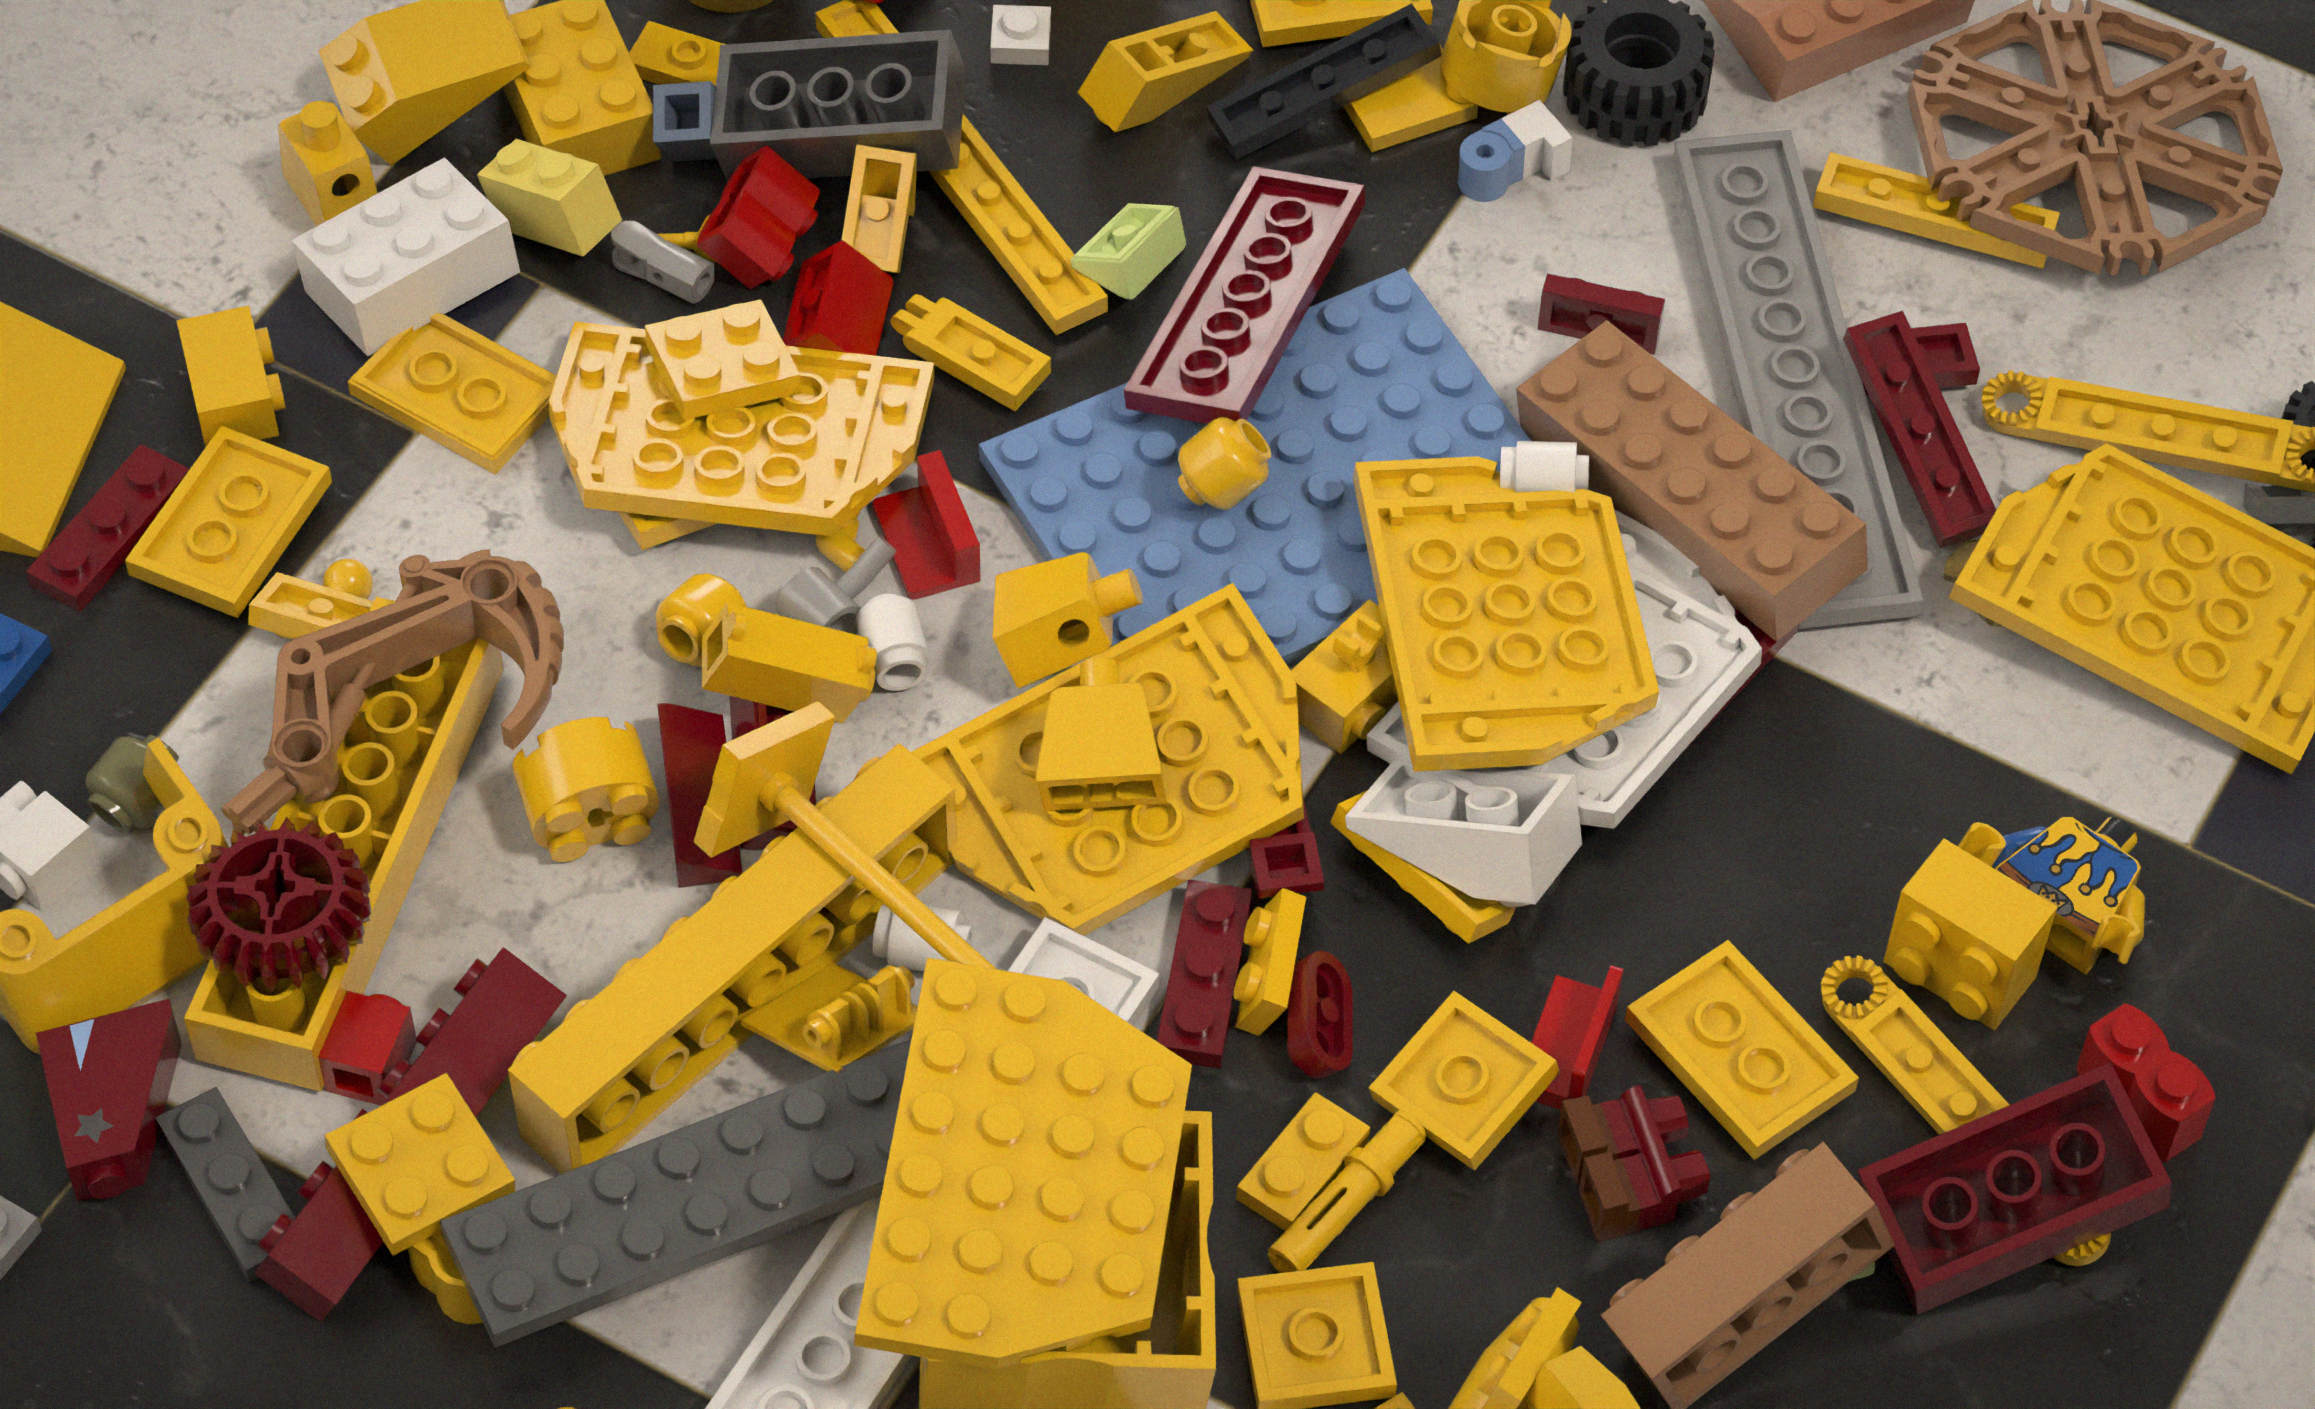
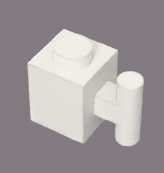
(41, 846)

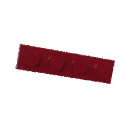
(1920, 428)

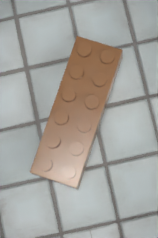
(1696, 479)

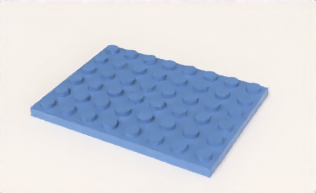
(1356, 384)

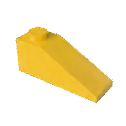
(1160, 68)

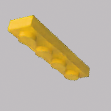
(1908, 205)

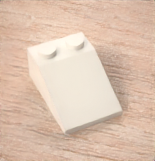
(1491, 847)

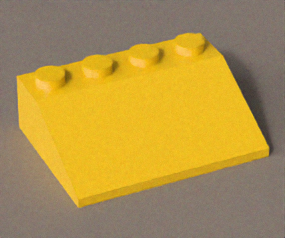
(49, 417)

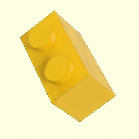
(229, 375)

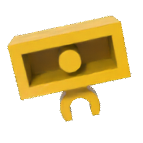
(1347, 681)

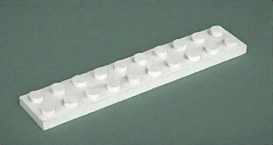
(807, 1343)

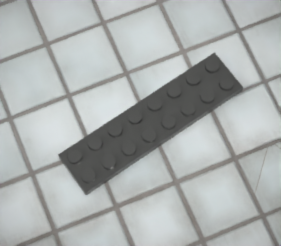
(679, 1199)

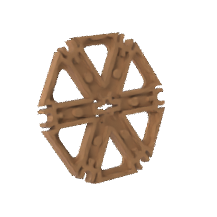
(2130, 119)

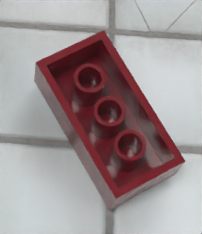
(2016, 1187)

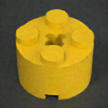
(1504, 53)
(586, 787)

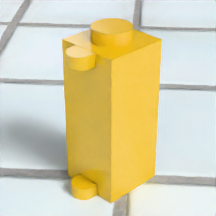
(786, 661)

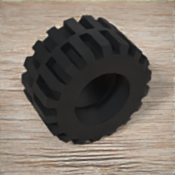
(1630, 101)

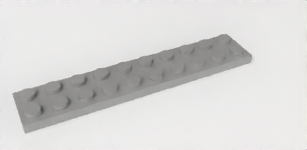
(1789, 351)

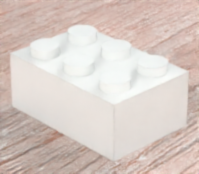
(406, 255)

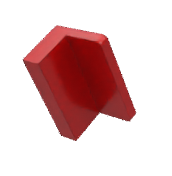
(839, 302)
(930, 532)
(1575, 1031)

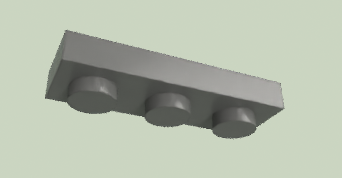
(225, 1174)

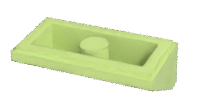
(1132, 248)

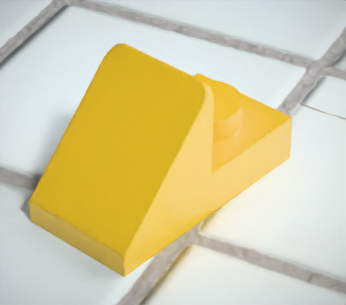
(880, 204)

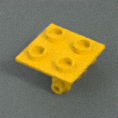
(838, 1015)

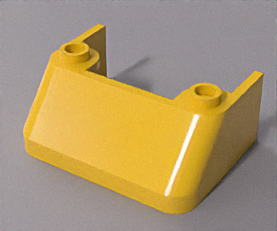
(129, 947)

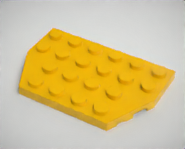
(767, 465)
(2159, 597)
(1501, 613)
(1226, 755)
(1021, 1174)

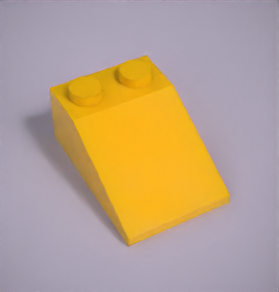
(420, 69)

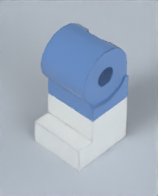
(1512, 151)

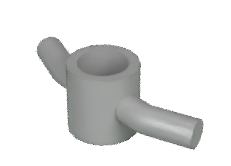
(821, 601)

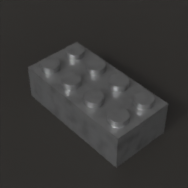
(837, 92)

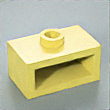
(550, 196)

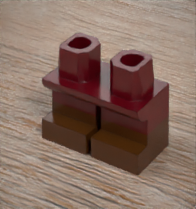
(1623, 1161)

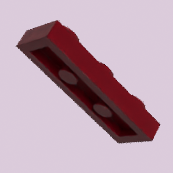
(106, 529)
(1204, 972)

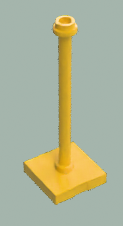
(769, 780)

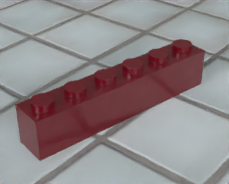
(332, 1236)

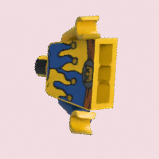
(2079, 873)

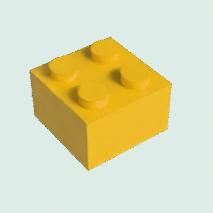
(1969, 934)

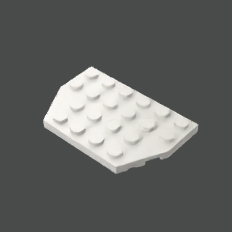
(1698, 663)

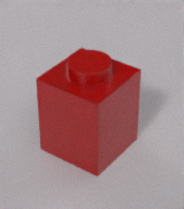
(366, 1045)

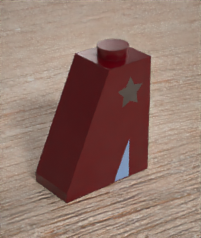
(105, 1091)

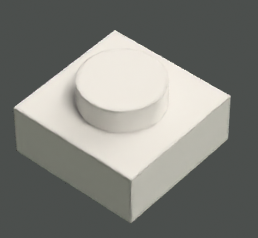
(1020, 35)

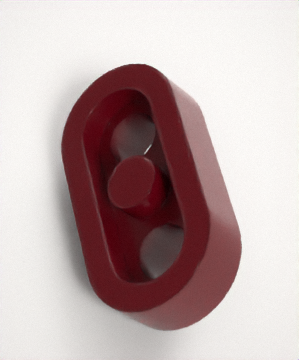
(1320, 1016)

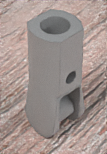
(660, 261)

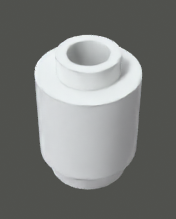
(1543, 467)
(898, 636)
(905, 947)

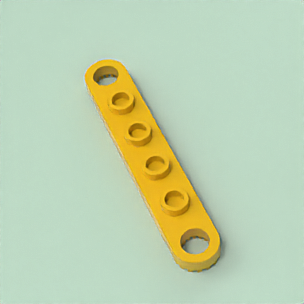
(2154, 429)
(1920, 1061)

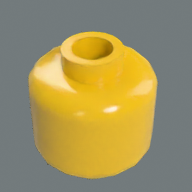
(1223, 463)
(689, 613)

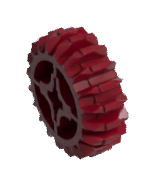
(262, 880)

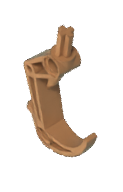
(436, 611)

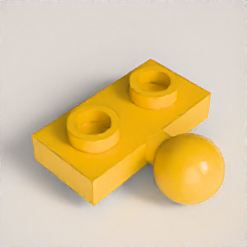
(300, 607)

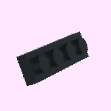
(1324, 81)

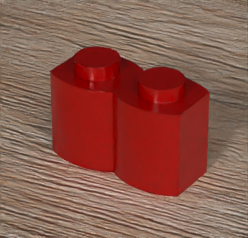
(760, 218)
(2163, 1086)

